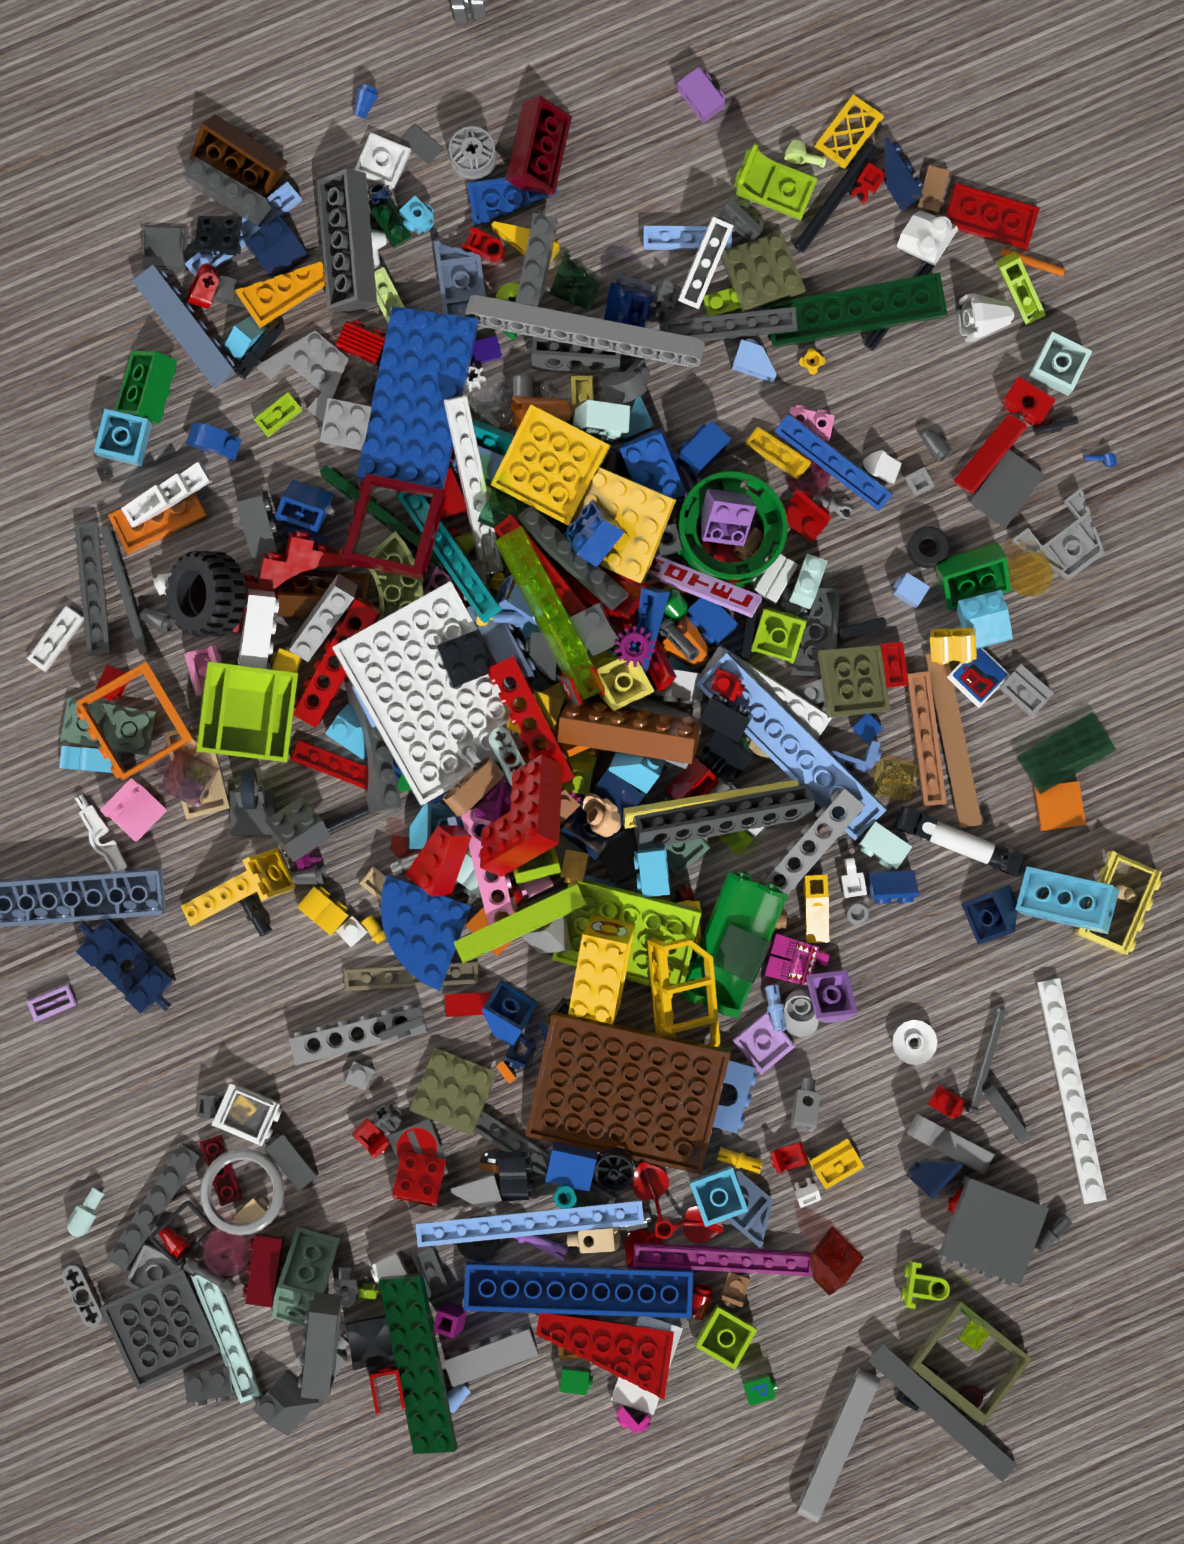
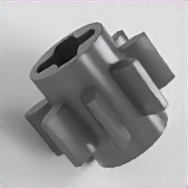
(387, 1118)

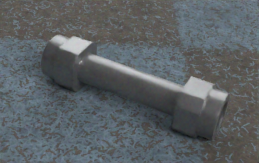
(192, 1266)

